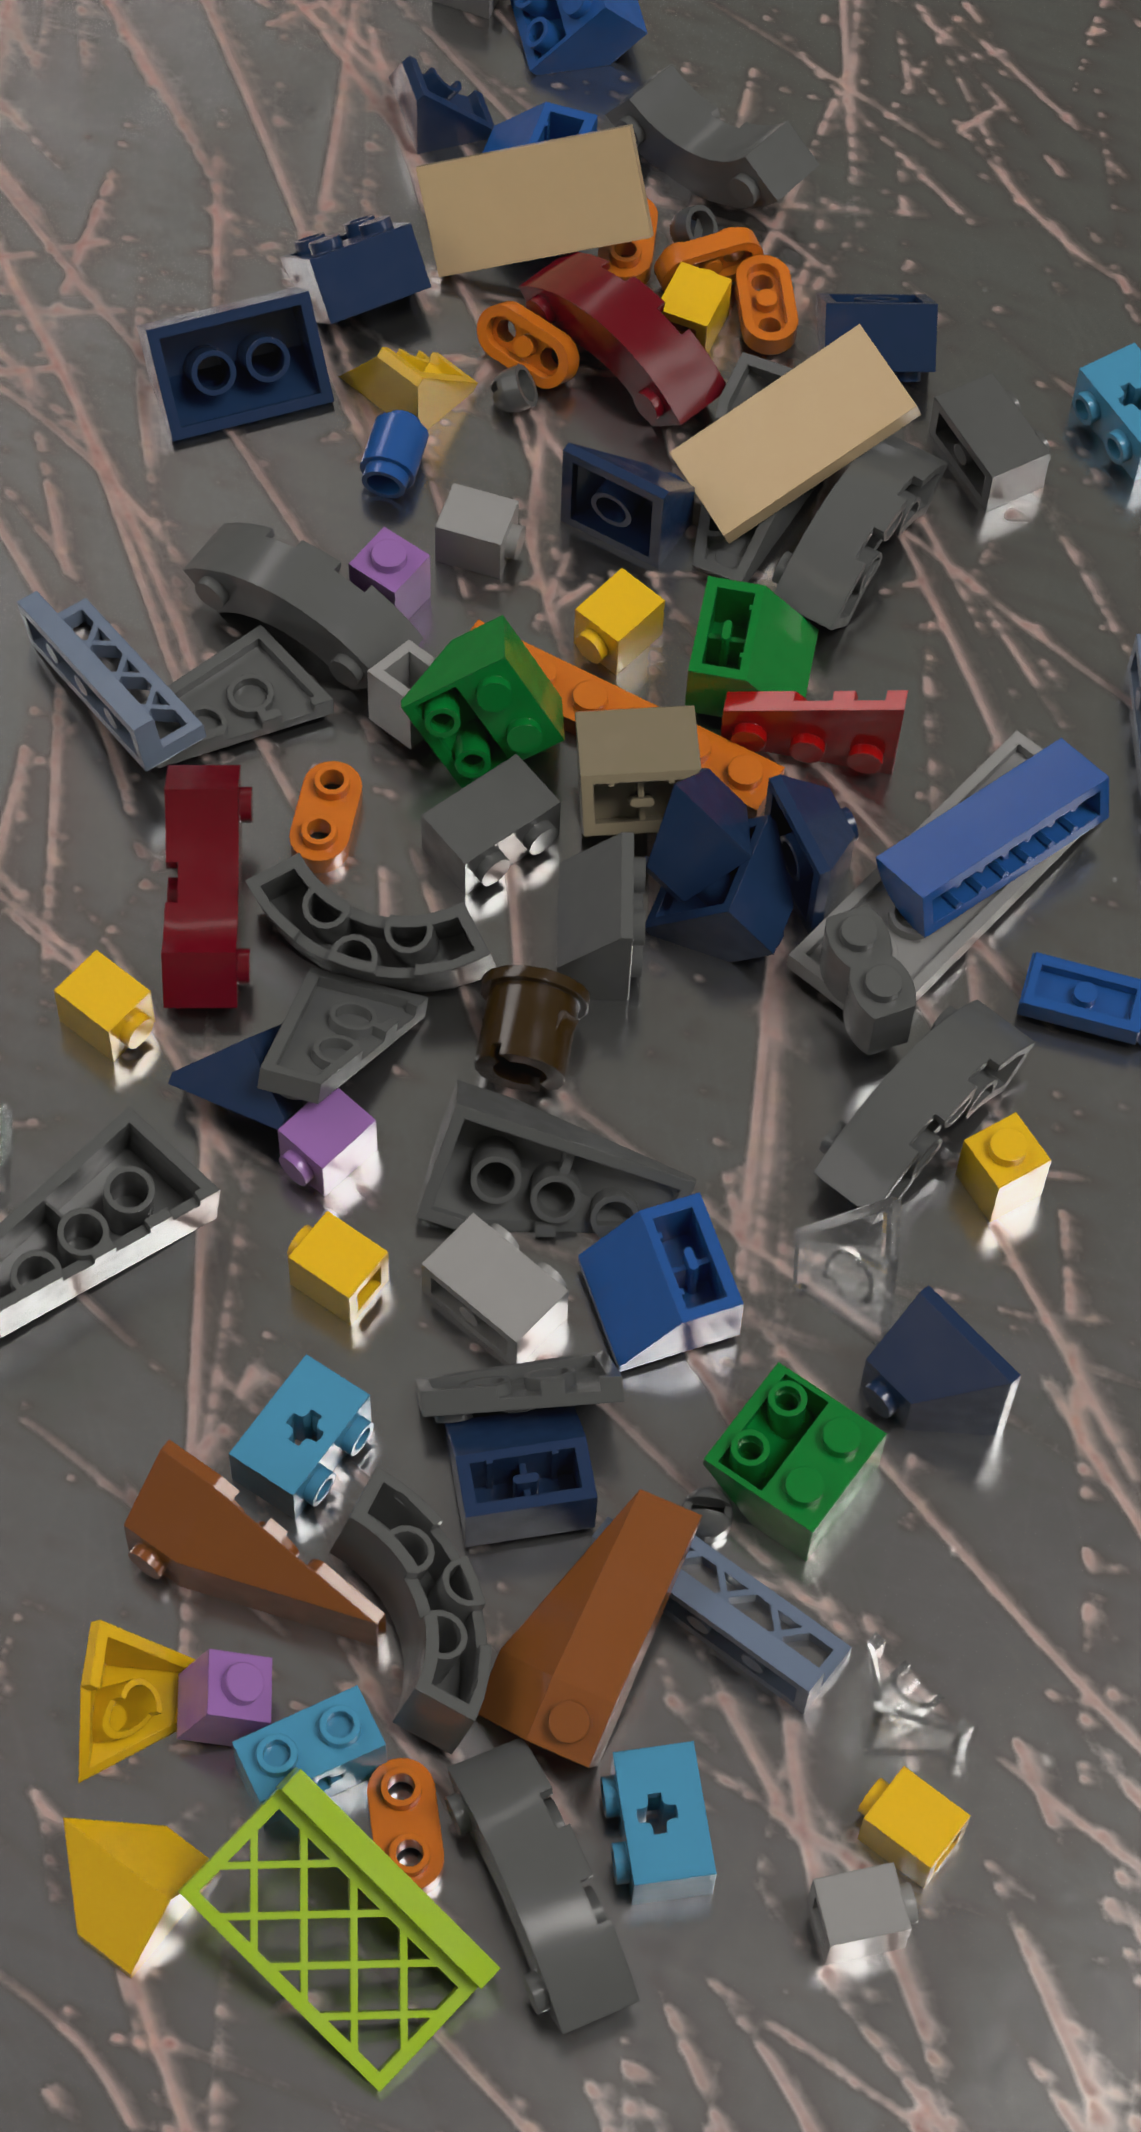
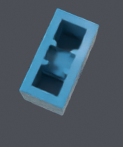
(1110, 403)
(306, 1405)
(329, 1741)
(667, 1784)

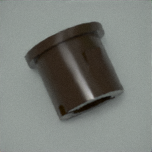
(528, 1026)

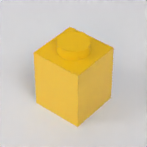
(698, 302)
(618, 622)
(105, 1006)
(1003, 1167)
(337, 1266)
(911, 1825)

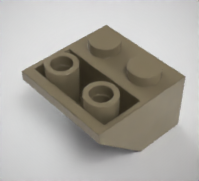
(631, 765)

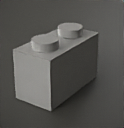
(495, 1289)

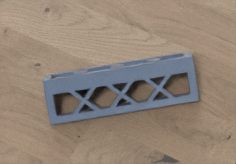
(106, 690)
(744, 1641)

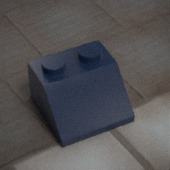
(897, 324)

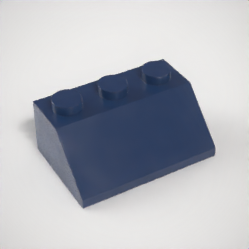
(236, 363)

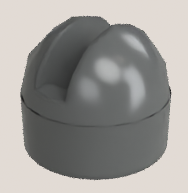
(692, 223)
(514, 390)
(714, 1524)

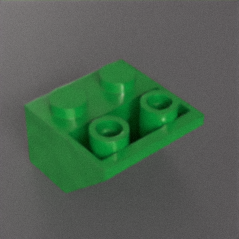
(747, 643)
(485, 702)
(794, 1460)

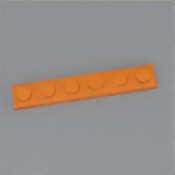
(734, 765)

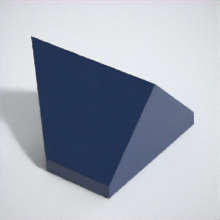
(436, 112)
(699, 836)
(232, 1081)

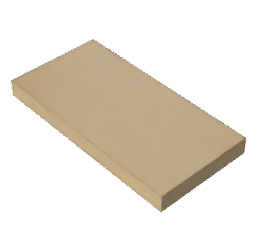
(535, 200)
(795, 433)

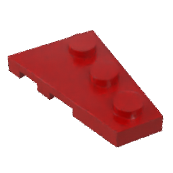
(831, 731)

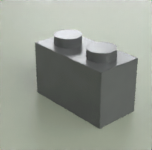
(990, 441)
(491, 825)

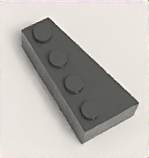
(98, 1217)

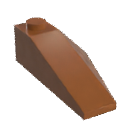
(207, 1543)
(583, 1645)

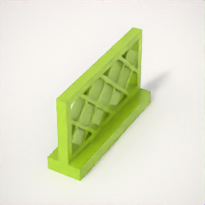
(383, 1884)

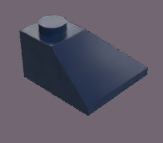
(625, 502)
(815, 843)
(739, 913)
(939, 1373)

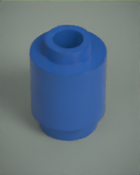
(393, 453)

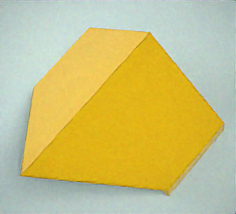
(412, 383)
(125, 1696)
(127, 1886)

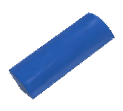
(994, 836)

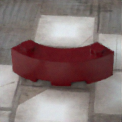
(629, 334)
(204, 902)

